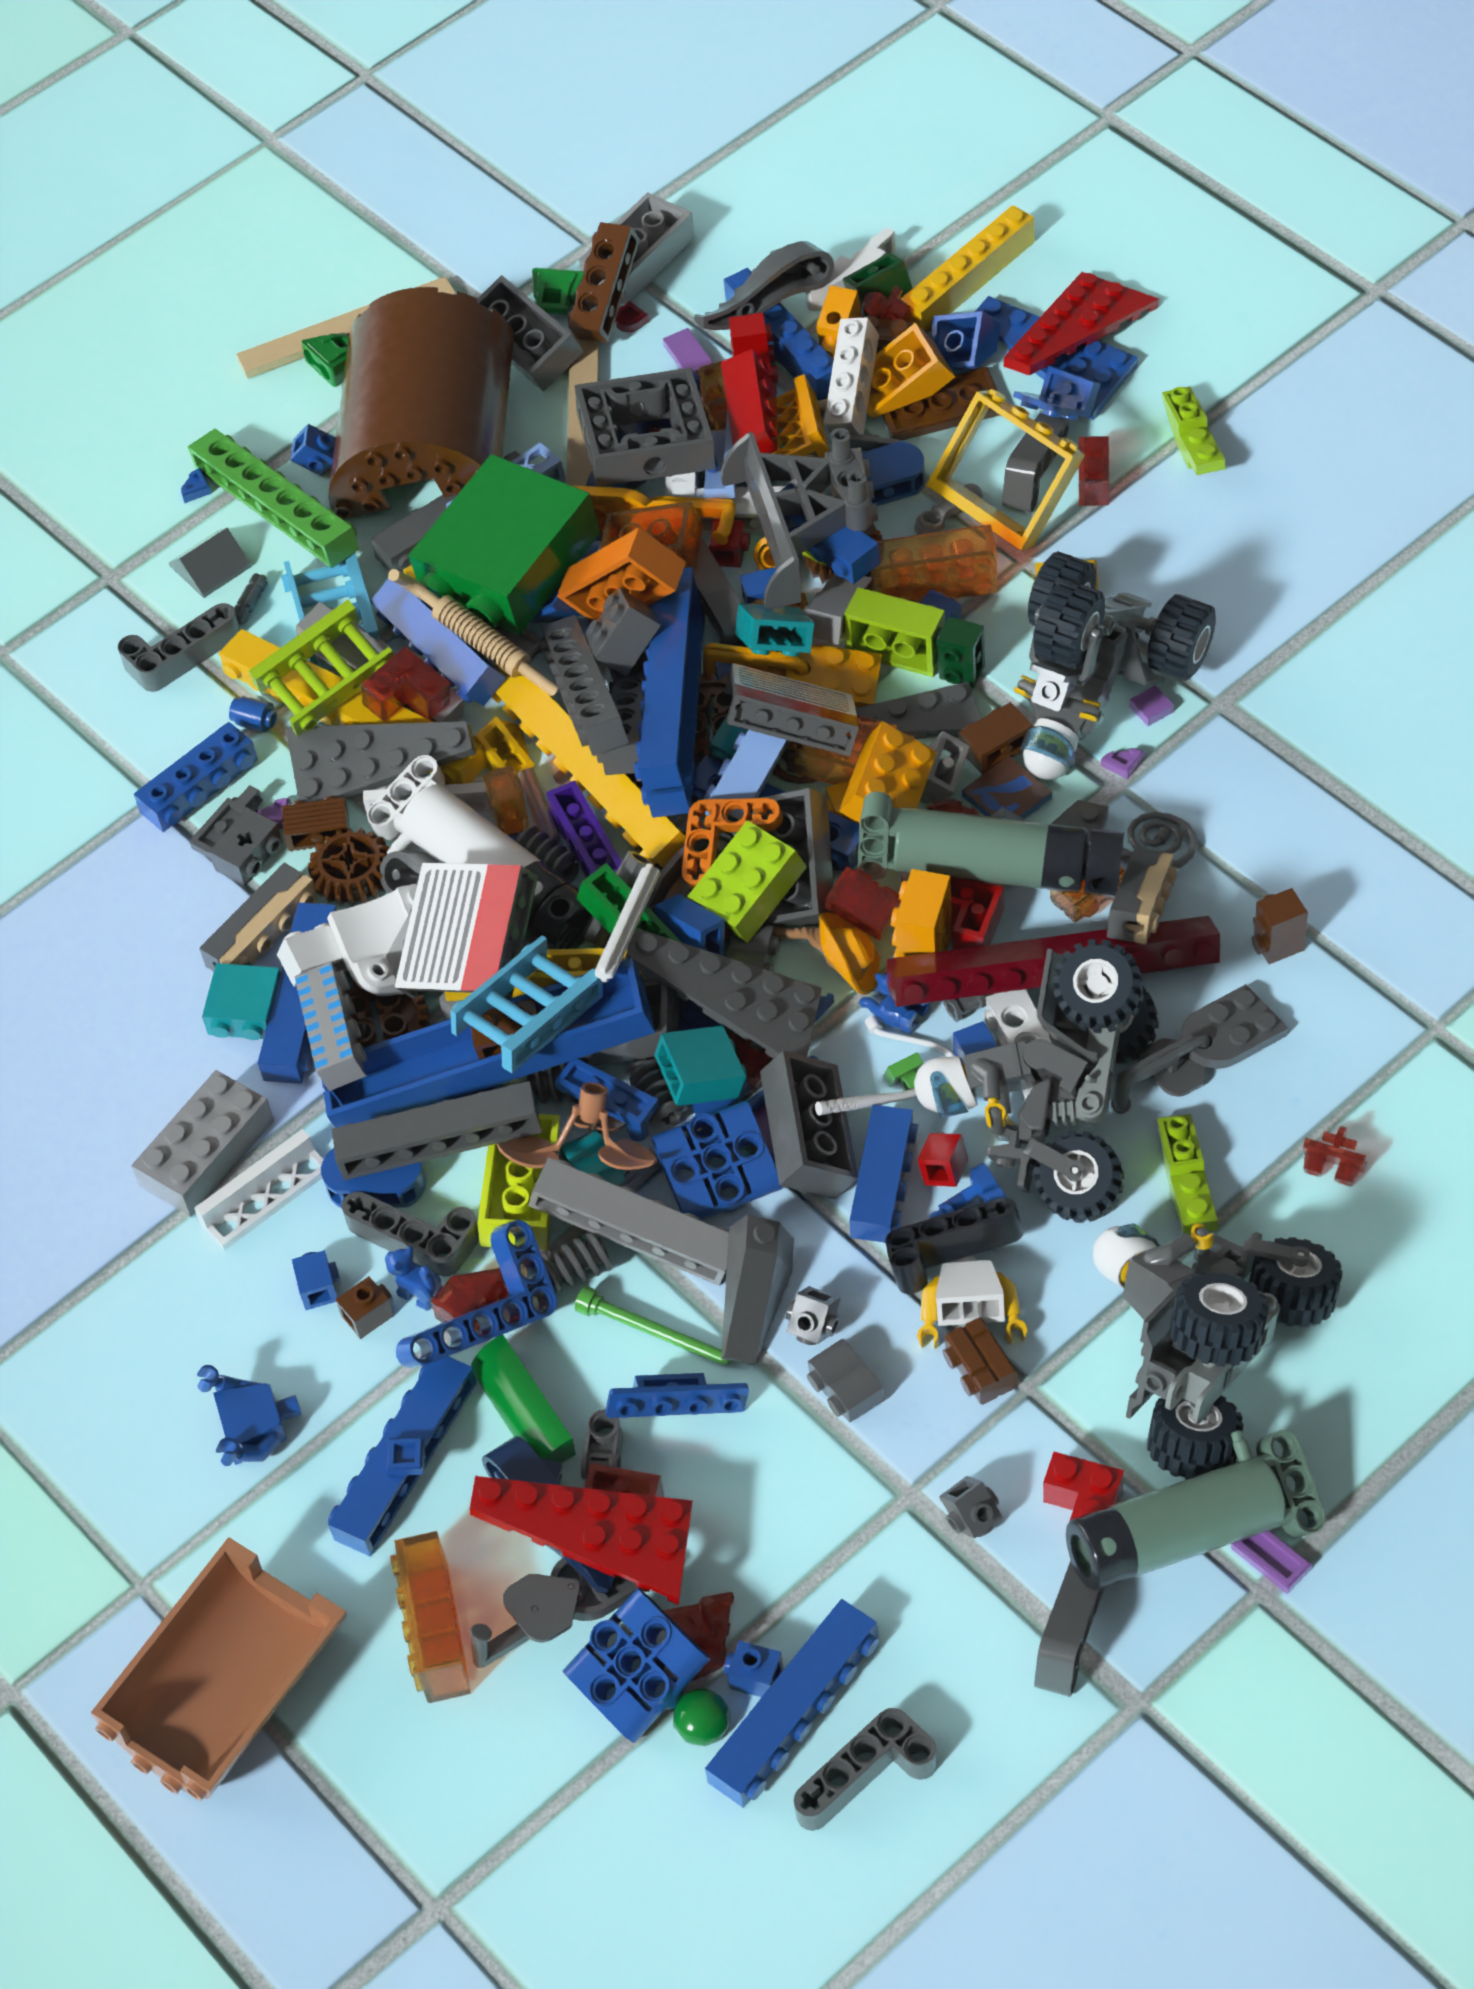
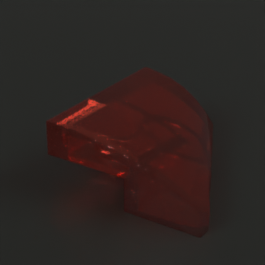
(707, 1627)

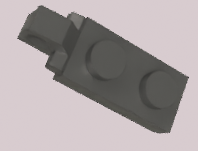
(223, 819)

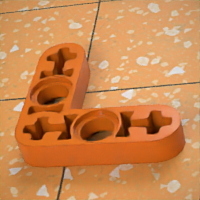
(718, 822)

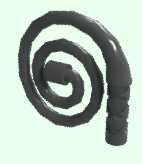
(1161, 836)

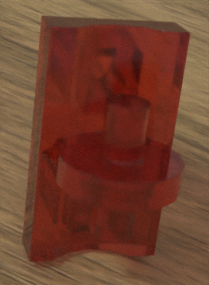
(881, 307)
(1348, 1162)

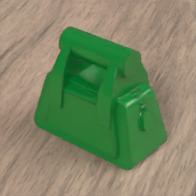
(555, 289)
(327, 356)

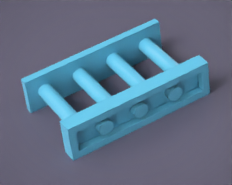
(354, 588)
(536, 1029)

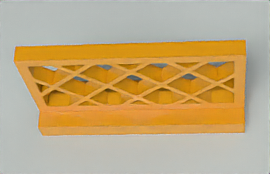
(806, 420)

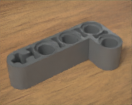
(1028, 465)
(180, 651)
(368, 1217)
(1066, 1635)
(861, 1773)

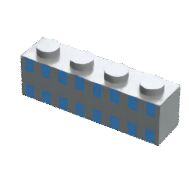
(330, 1025)

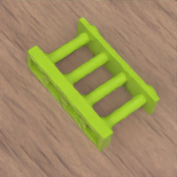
(294, 657)

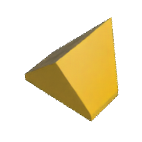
(504, 745)

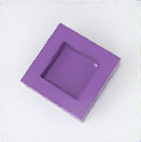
(1151, 705)

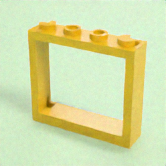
(977, 507)

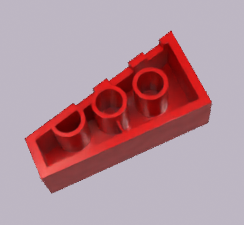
(751, 399)

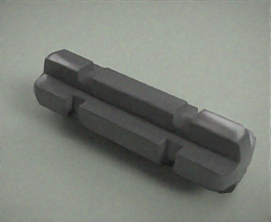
(250, 597)

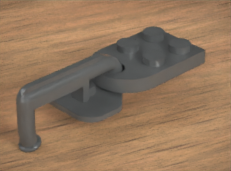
(1210, 1038)
(545, 1609)

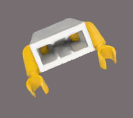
(967, 1292)

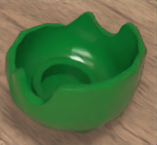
(701, 1717)

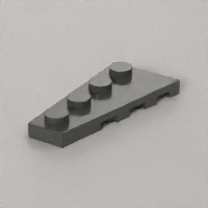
(928, 712)

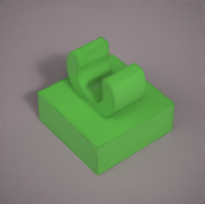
(904, 1071)

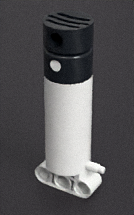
(460, 835)

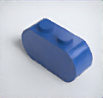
(895, 471)
(395, 1187)

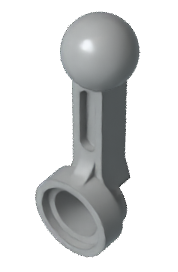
(940, 513)

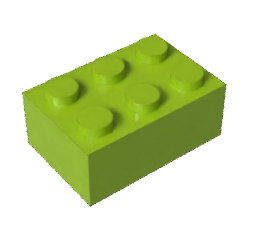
(894, 628)
(748, 880)

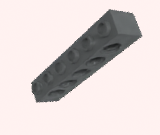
(626, 695)

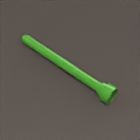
(591, 1302)

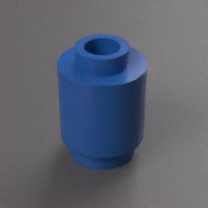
(252, 713)

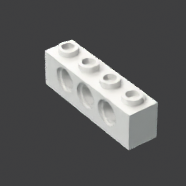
(851, 375)
(1013, 1009)

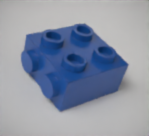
(692, 923)

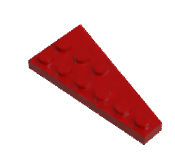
(1078, 316)
(607, 1530)

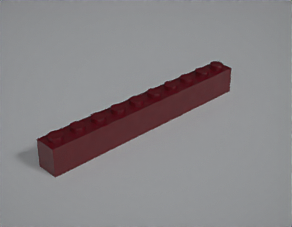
(1021, 963)

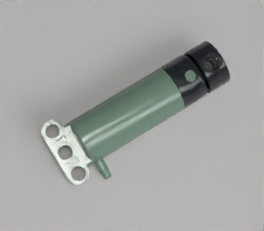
(986, 849)

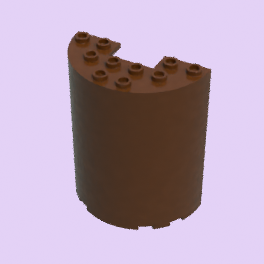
(419, 397)

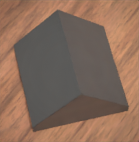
(211, 562)

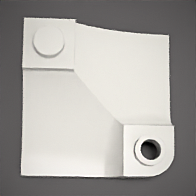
(373, 939)

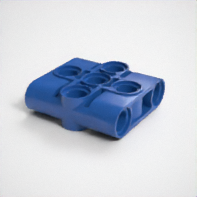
(740, 1130)
(595, 1676)

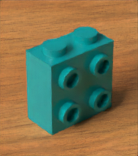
(774, 629)
(240, 1000)
(700, 1065)

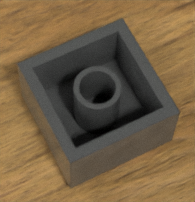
(622, 631)

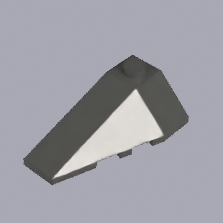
(755, 1282)

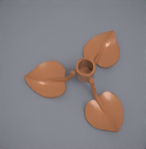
(590, 1114)

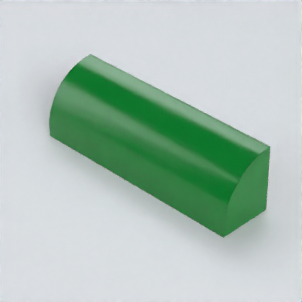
(605, 897)
(521, 1401)

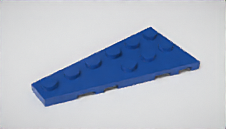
(1093, 361)

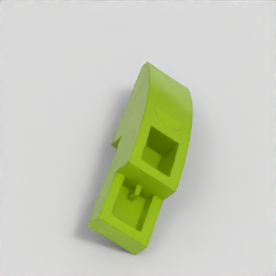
(1191, 431)
(1186, 1173)

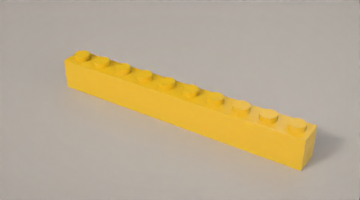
(248, 650)
(616, 793)

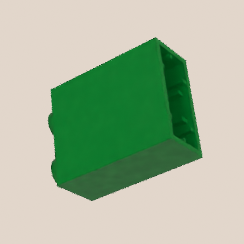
(506, 543)

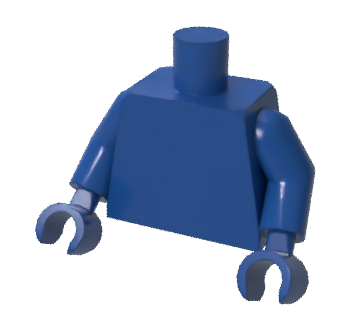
(248, 1416)

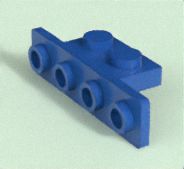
(675, 1396)

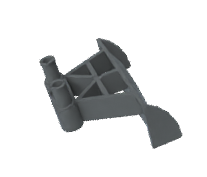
(821, 512)

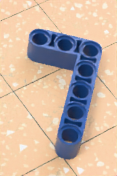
(491, 1316)

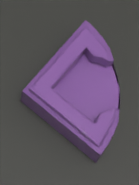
(1123, 762)
(274, 811)

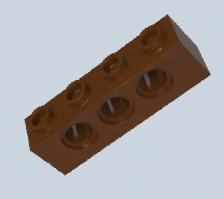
(598, 324)

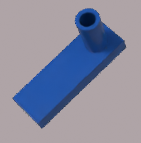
(623, 1100)

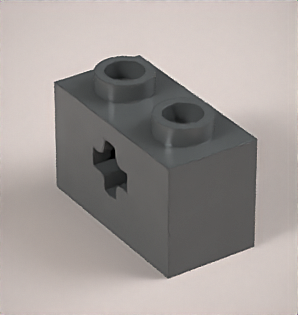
(246, 847)

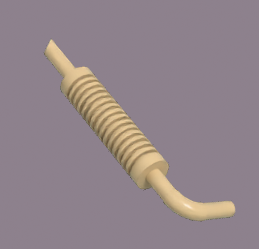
(476, 632)

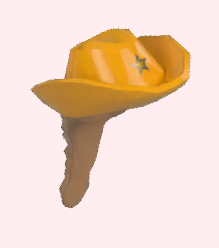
(844, 948)

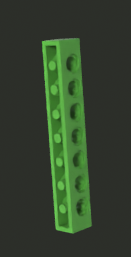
(274, 497)

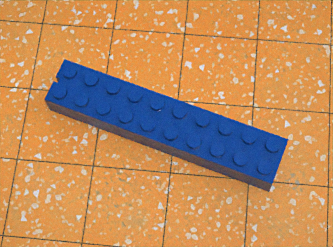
(671, 701)
(439, 1066)

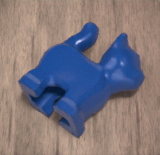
(893, 1016)
(413, 1277)

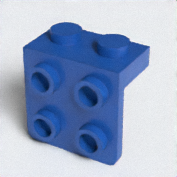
(1062, 395)

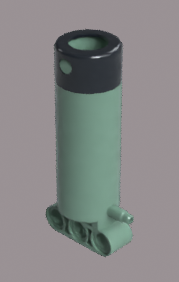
(1197, 1514)

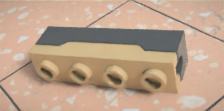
(1141, 896)
(259, 919)

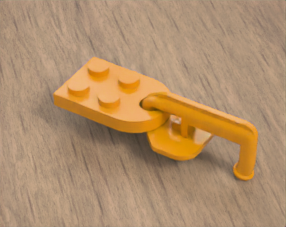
(620, 499)
(825, 666)

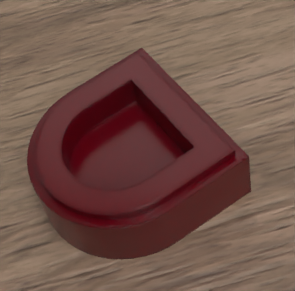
(631, 318)

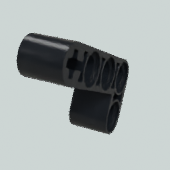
(950, 1238)

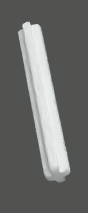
(627, 923)

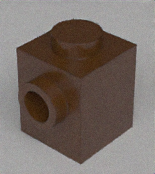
(365, 1306)

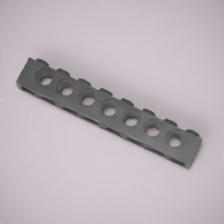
(582, 686)

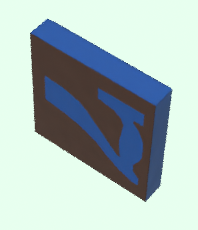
(1007, 787)

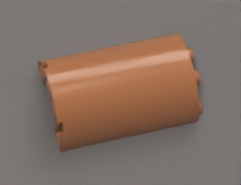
(214, 1672)

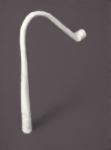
(864, 1101)

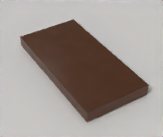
(942, 409)

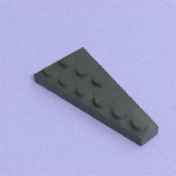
(369, 756)
(739, 996)

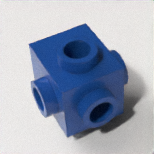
(313, 449)

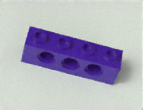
(581, 829)

